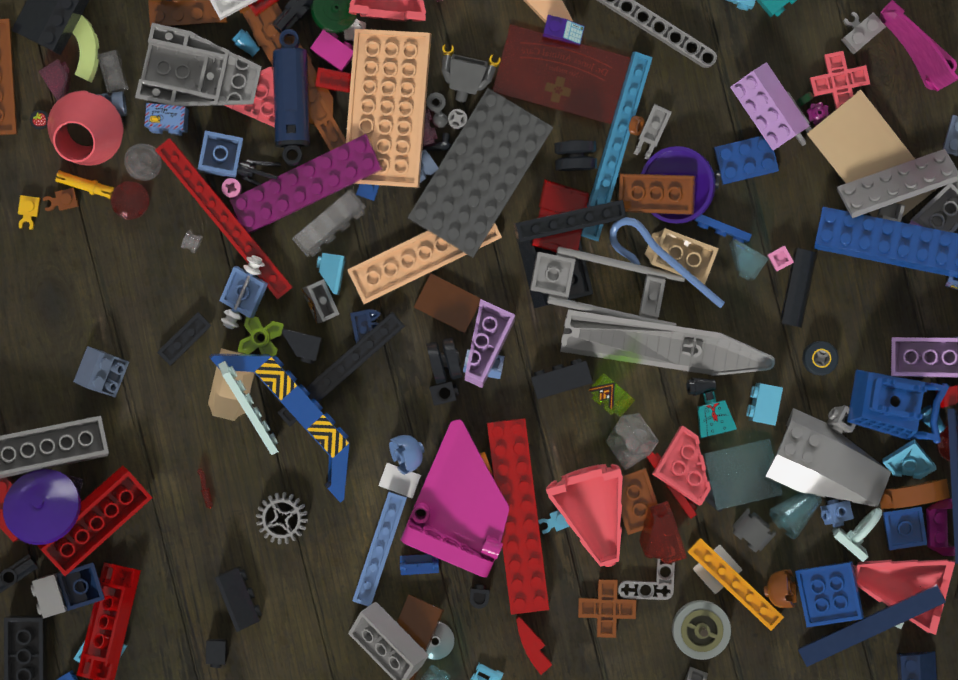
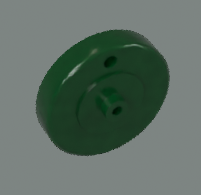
(332, 15)

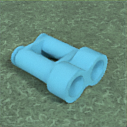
(494, 675)

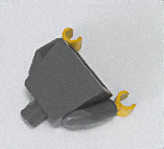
(466, 73)

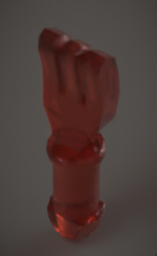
(205, 491)

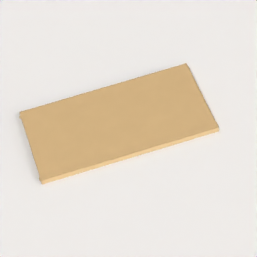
(861, 144)

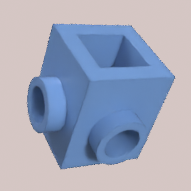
(836, 512)

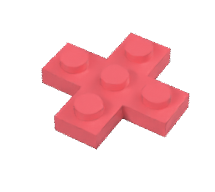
(839, 79)

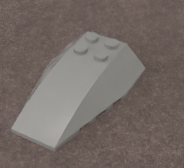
(194, 71)
(826, 463)

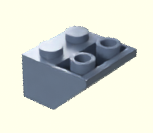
(101, 371)

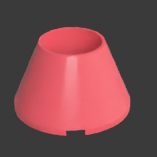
(97, 116)

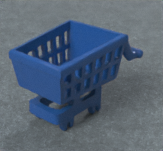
(872, 406)

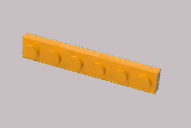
(735, 584)

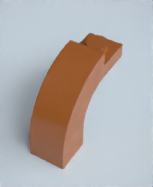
(915, 494)

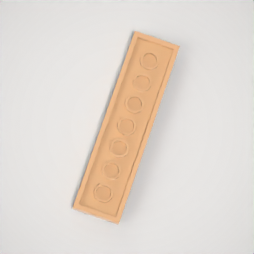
(406, 263)

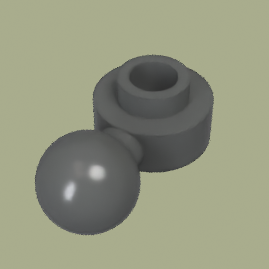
(439, 119)

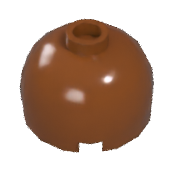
(781, 589)

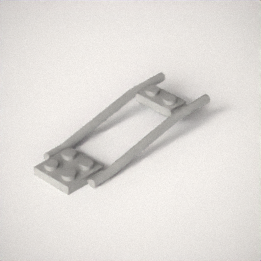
(554, 276)

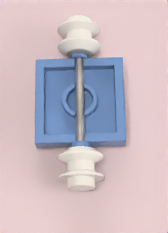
(243, 292)

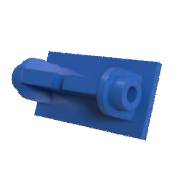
(418, 564)

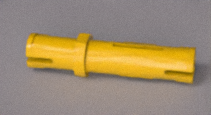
(92, 187)

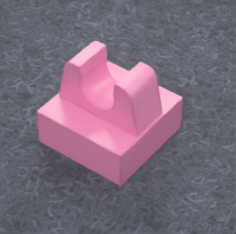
(780, 258)

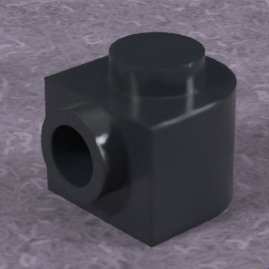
(479, 596)

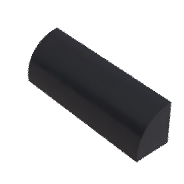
(798, 287)

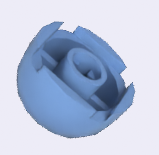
(407, 453)

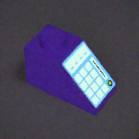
(563, 30)

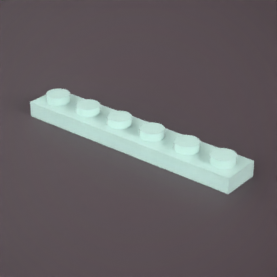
(246, 402)

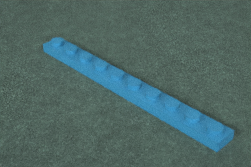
(618, 137)

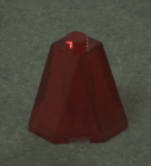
(661, 536)

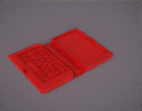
(555, 200)

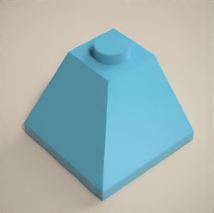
(332, 270)

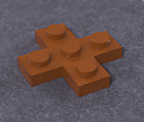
(607, 608)

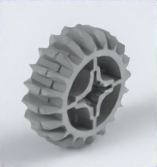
(296, 509)

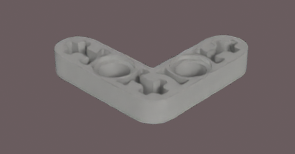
(660, 582)

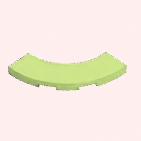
(88, 48)

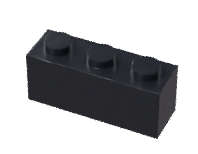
(561, 379)

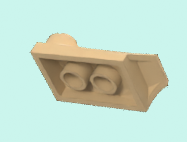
(690, 253)
(222, 399)

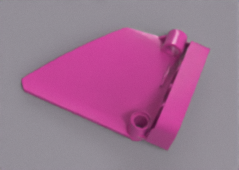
(924, 51)
(461, 507)

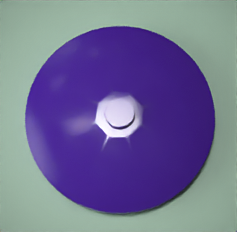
(684, 161)
(41, 507)

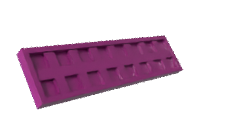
(306, 184)

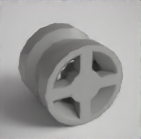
(455, 116)

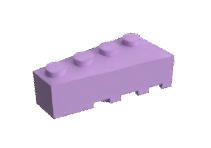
(488, 338)

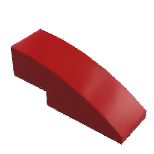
(533, 646)

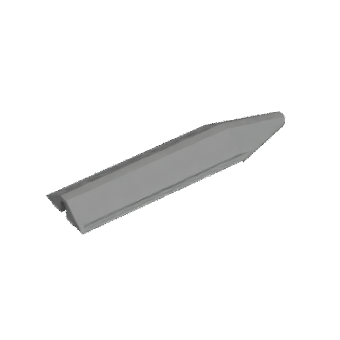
(659, 345)

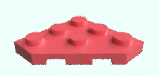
(264, 100)
(684, 466)

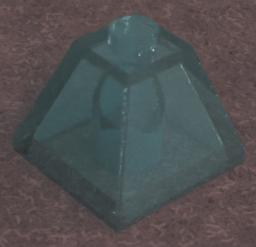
(747, 260)

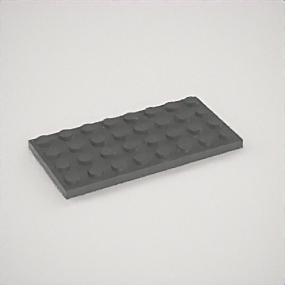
(480, 172)

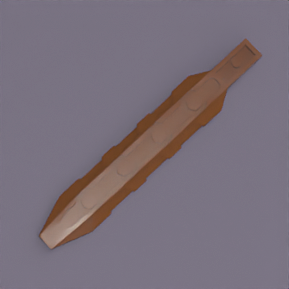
(319, 98)

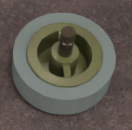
(701, 629)

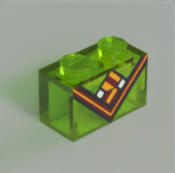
(611, 395)

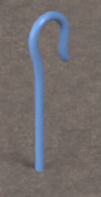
(659, 251)

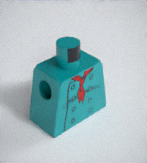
(714, 416)

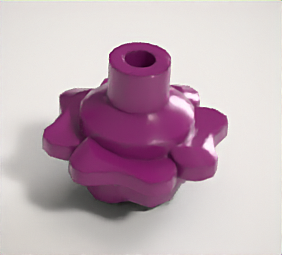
(817, 112)

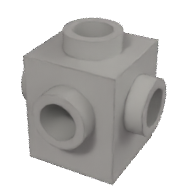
(838, 420)

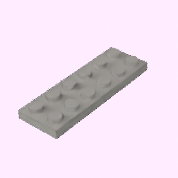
(898, 183)

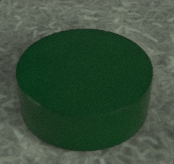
(804, 99)

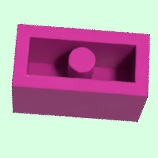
(332, 50)

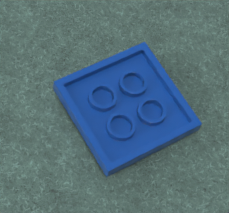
(829, 594)

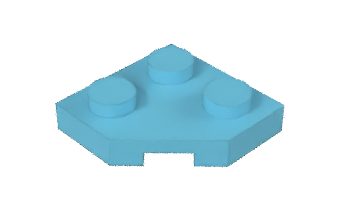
(909, 461)

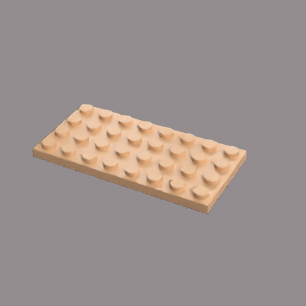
(390, 101)

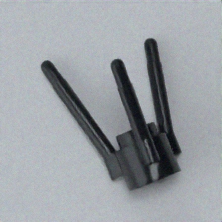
(247, 169)

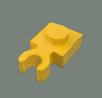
(28, 208)

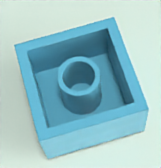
(764, 403)

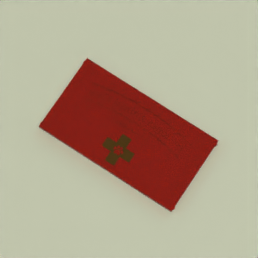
(561, 74)

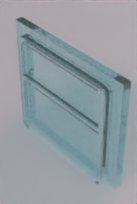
(740, 474)

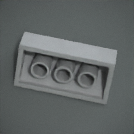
(387, 643)

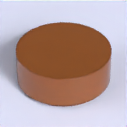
(636, 125)

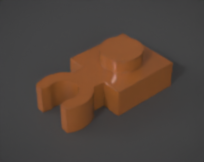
(64, 200)

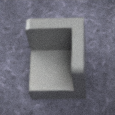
(892, 212)

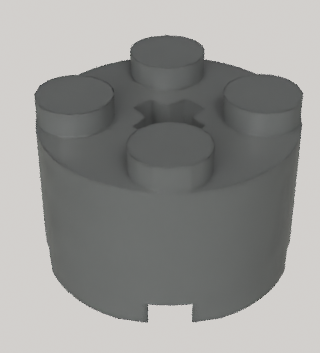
(753, 530)

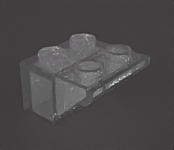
(631, 440)

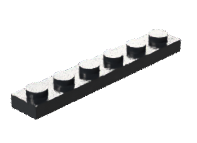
(569, 221)

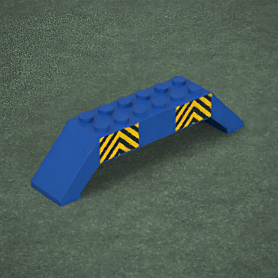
(305, 411)

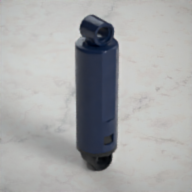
(291, 97)

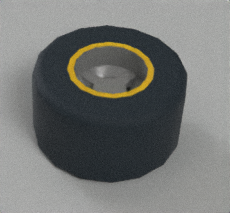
(820, 358)

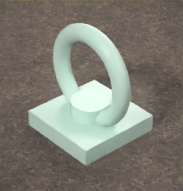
(854, 539)

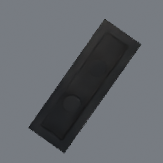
(184, 338)

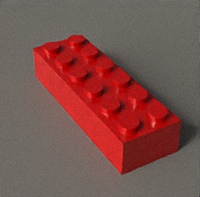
(98, 519)

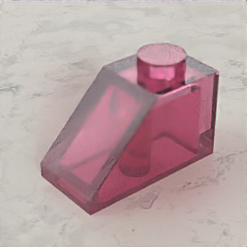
(57, 78)

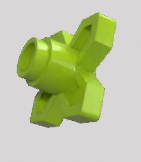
(255, 328)

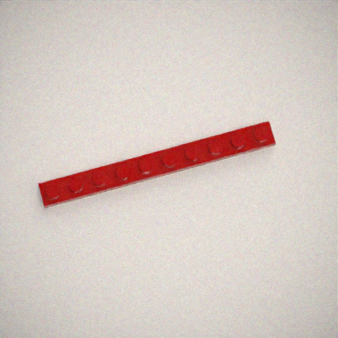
(221, 215)

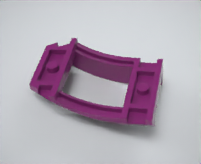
(938, 528)

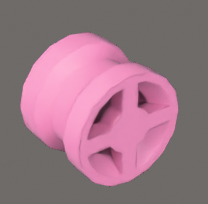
(234, 190)

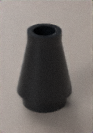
(698, 386)

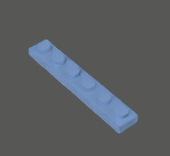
(379, 549)

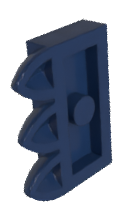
(363, 323)

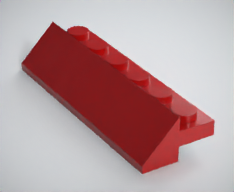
(108, 623)

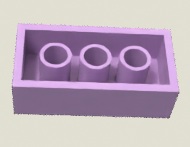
(769, 106)
(924, 357)

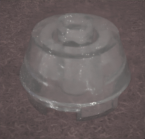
(142, 162)

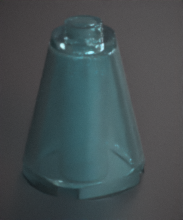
(795, 513)

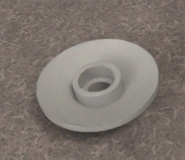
(445, 645)

